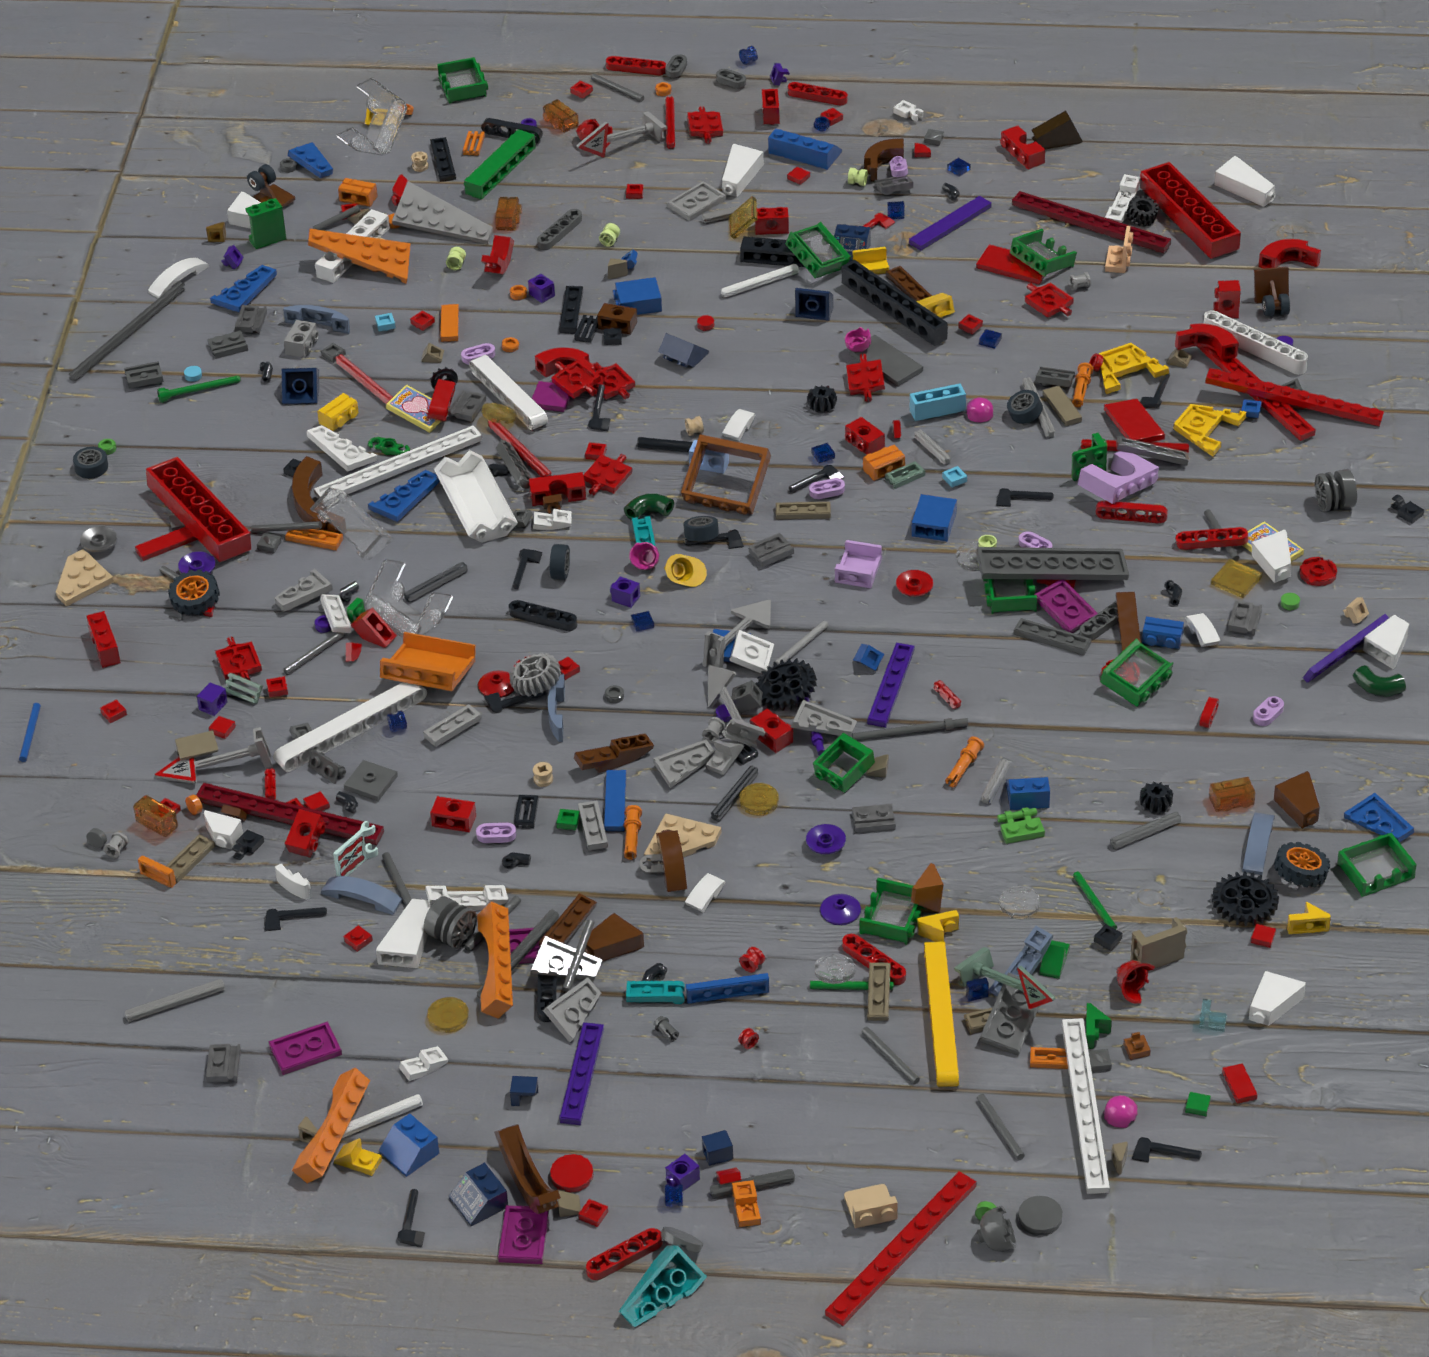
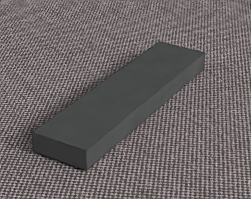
(1152, 451)
(1052, 636)

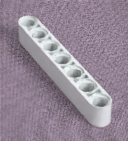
(1260, 343)
(508, 392)

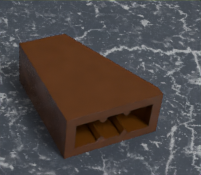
(1298, 799)
(614, 938)

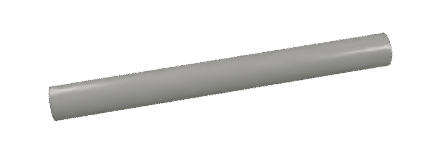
(803, 642)

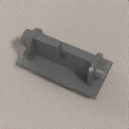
(325, 766)

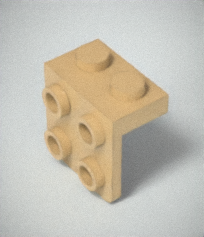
(871, 1205)

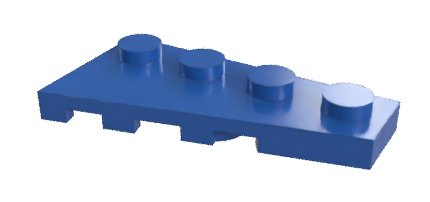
(244, 289)
(405, 497)

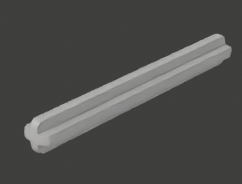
(1043, 418)
(174, 1000)

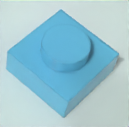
(385, 322)
(954, 476)

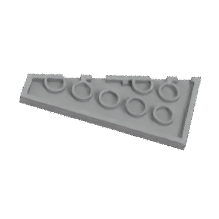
(431, 214)

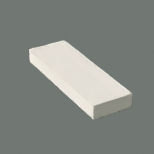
(336, 613)

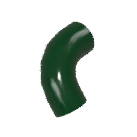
(649, 503)
(1379, 685)

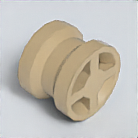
(419, 161)
(694, 426)
(542, 774)

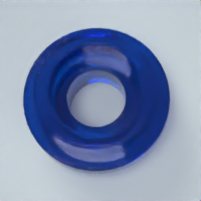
(821, 124)

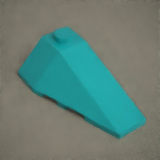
(663, 1284)

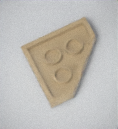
(81, 577)
(692, 834)

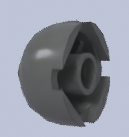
(996, 1230)

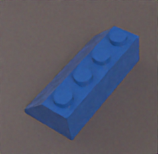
(802, 149)

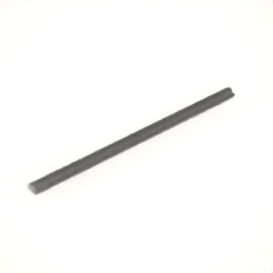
(125, 332)

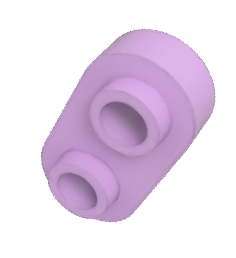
(898, 167)
(477, 351)
(827, 488)
(1032, 540)
(1268, 711)
(496, 832)

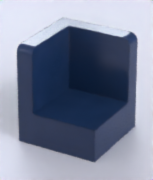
(522, 1086)
(717, 1147)

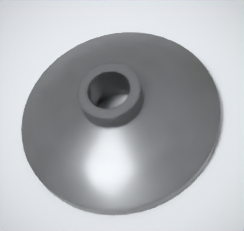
(98, 538)

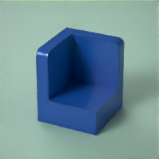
(868, 656)

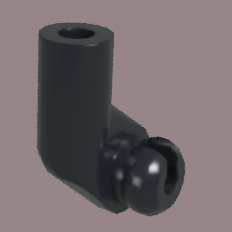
(954, 192)
(267, 370)
(498, 469)
(1174, 590)
(346, 592)
(347, 799)
(515, 858)
(656, 969)

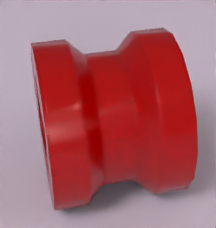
(752, 959)

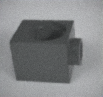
(746, 696)

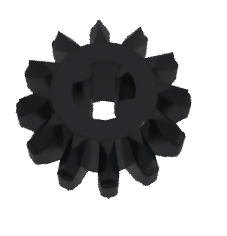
(822, 398)
(1156, 797)

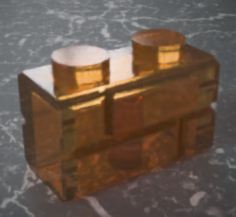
(560, 116)
(508, 213)
(1232, 794)
(155, 816)

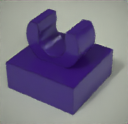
(777, 74)
(232, 257)

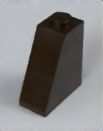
(1056, 132)

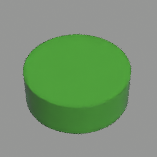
(108, 446)
(1290, 601)
(982, 1208)

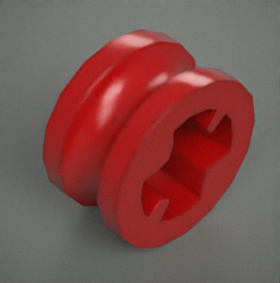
(748, 1038)

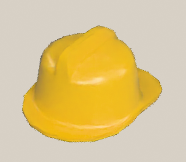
(685, 570)

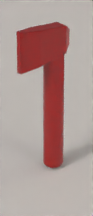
(882, 219)

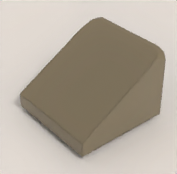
(355, 218)
(617, 268)
(432, 354)
(1179, 358)
(880, 767)
(306, 1130)
(1119, 1156)
(568, 1204)

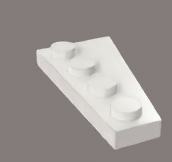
(340, 449)

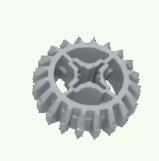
(535, 674)

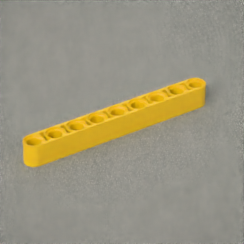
(941, 1014)

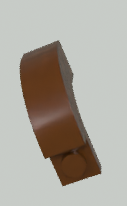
(882, 153)
(672, 860)

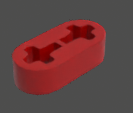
(1209, 712)

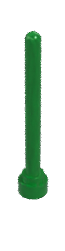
(165, 394)

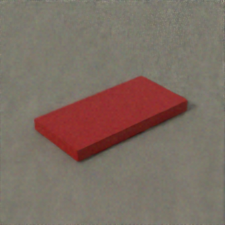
(1002, 262)
(1134, 421)

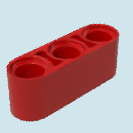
(441, 400)

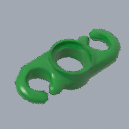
(385, 442)

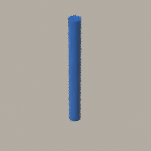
(29, 732)

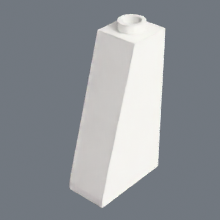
(741, 169)
(1245, 182)
(406, 938)

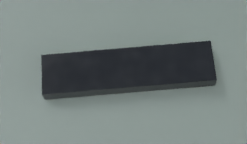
(443, 159)
(571, 309)

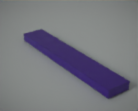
(950, 223)
(1343, 650)
(891, 685)
(581, 1074)

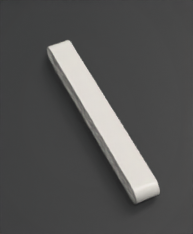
(349, 725)

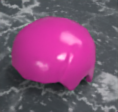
(858, 340)
(979, 410)
(644, 555)
(1120, 1111)

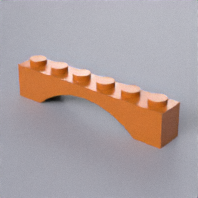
(497, 990)
(319, 1152)

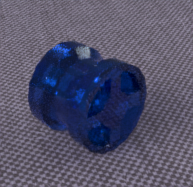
(748, 55)
(397, 721)
(673, 1195)

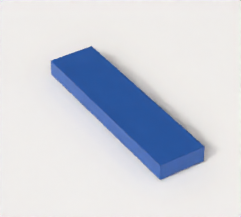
(615, 800)
(727, 988)

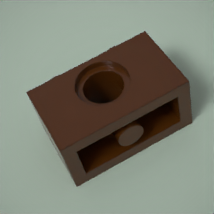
(617, 317)

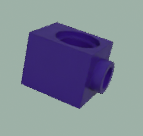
(541, 288)
(625, 592)
(212, 699)
(682, 1171)

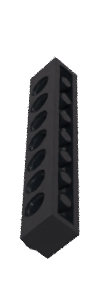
(894, 303)

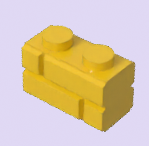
(338, 412)

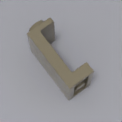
(1161, 947)

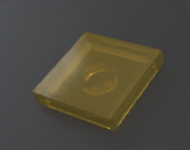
(743, 217)
(1236, 578)

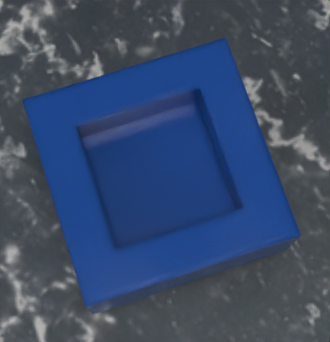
(631, 258)
(1251, 408)

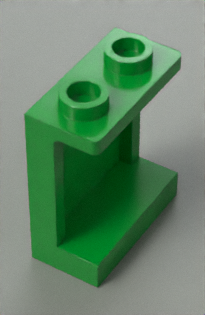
(266, 223)

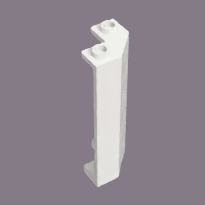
(476, 497)

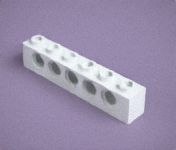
(372, 225)

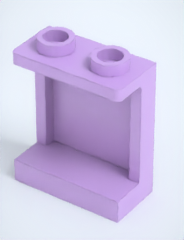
(859, 564)

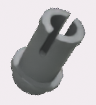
(662, 1024)

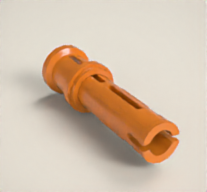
(1082, 379)
(967, 756)
(632, 825)

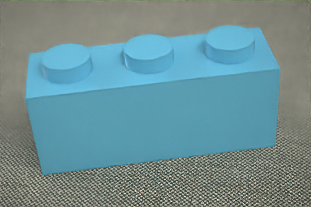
(937, 402)

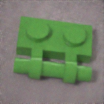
(1021, 830)

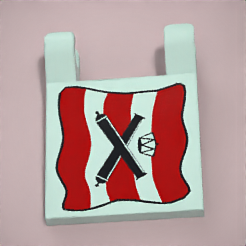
(354, 851)

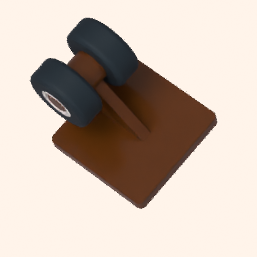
(260, 182)
(1272, 290)

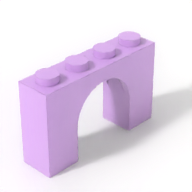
(1135, 473)

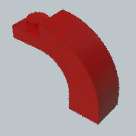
(1288, 250)
(500, 255)
(1208, 336)
(546, 360)

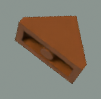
(928, 889)

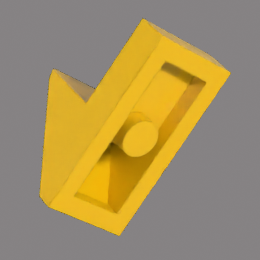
(1309, 922)
(936, 925)
(358, 1159)

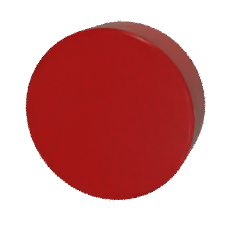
(705, 322)
(1096, 361)

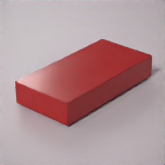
(1239, 1083)

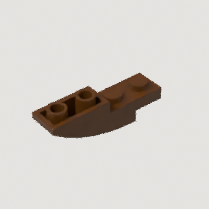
(616, 755)

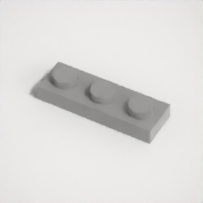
(452, 725)
(592, 825)

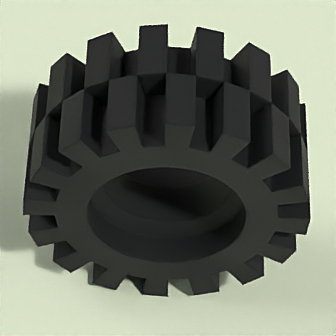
(1134, 210)

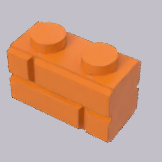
(357, 192)
(883, 462)

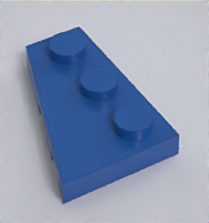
(311, 159)
(1379, 817)

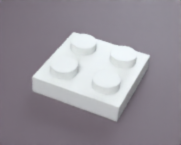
(751, 652)

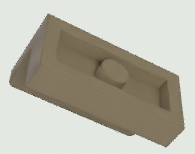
(196, 745)

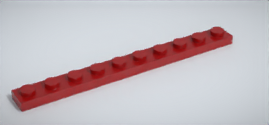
(1294, 397)
(1281, 411)
(900, 1248)

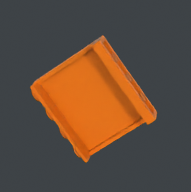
(429, 662)

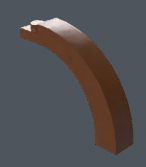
(304, 479)
(523, 1171)

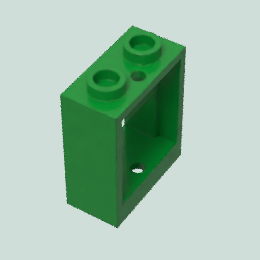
(853, 748)

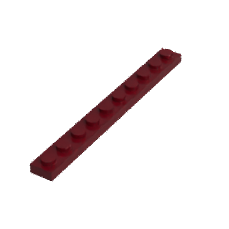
(1090, 221)
(282, 811)

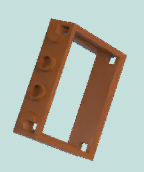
(733, 448)

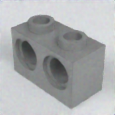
(300, 338)

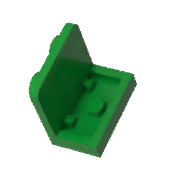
(1094, 455)

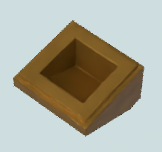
(216, 232)

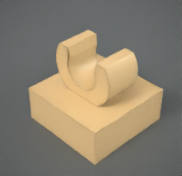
(1356, 610)

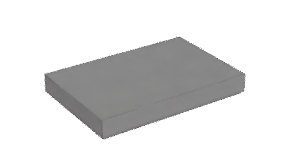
(696, 201)

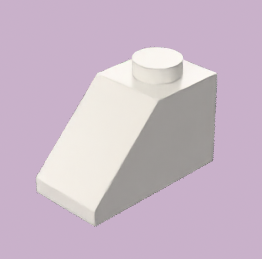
(223, 829)

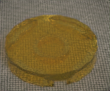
(498, 413)
(759, 799)
(448, 1014)

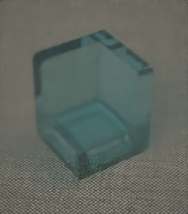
(1211, 1020)

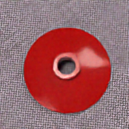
(914, 583)
(495, 682)

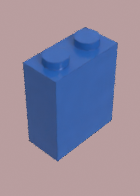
(639, 294)
(934, 517)

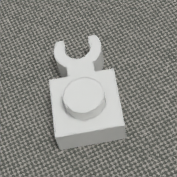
(907, 110)

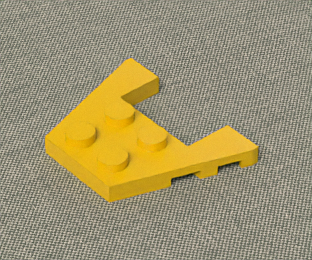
(1126, 360)
(1199, 421)

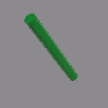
(1094, 900)
(849, 985)

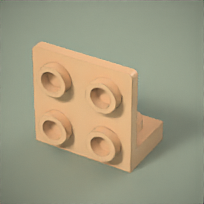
(1119, 257)

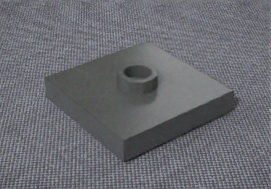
(370, 780)

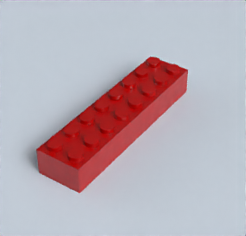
(1190, 210)
(198, 509)

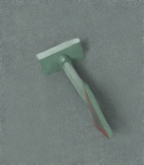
(980, 965)

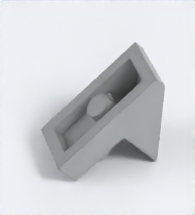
(724, 756)

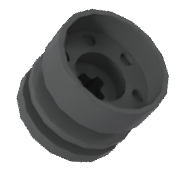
(1335, 490)
(450, 922)

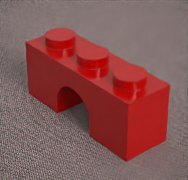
(1015, 142)
(568, 484)
(103, 639)

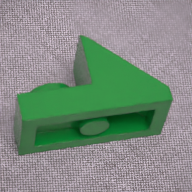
(1054, 959)
(1096, 1023)

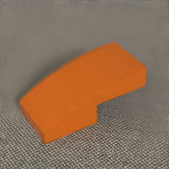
(746, 1203)

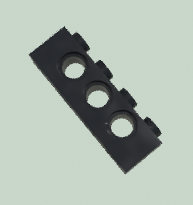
(767, 252)

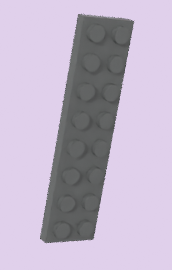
(1052, 563)

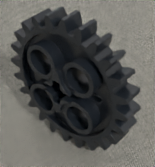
(786, 684)
(1245, 898)

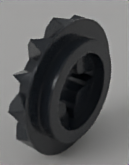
(450, 375)

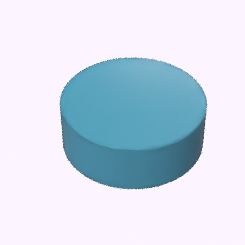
(193, 373)

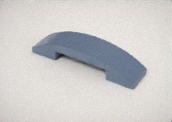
(317, 315)
(556, 694)
(1258, 843)
(363, 890)
(1029, 957)

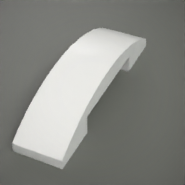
(1127, 190)
(176, 273)
(471, 899)

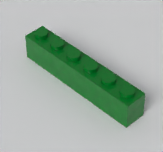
(499, 164)

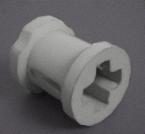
(1080, 281)
(715, 726)
(115, 845)

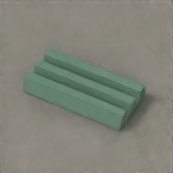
(905, 474)
(230, 683)

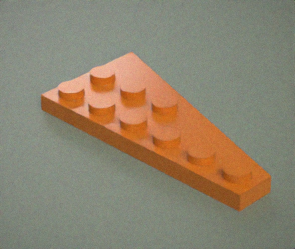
(368, 252)

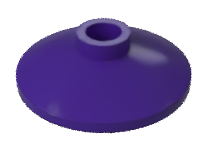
(196, 561)
(825, 839)
(840, 909)

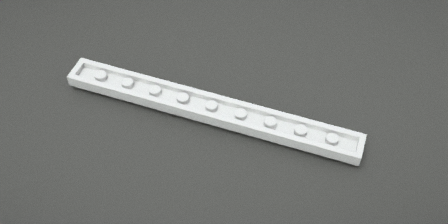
(403, 462)
(1085, 1106)

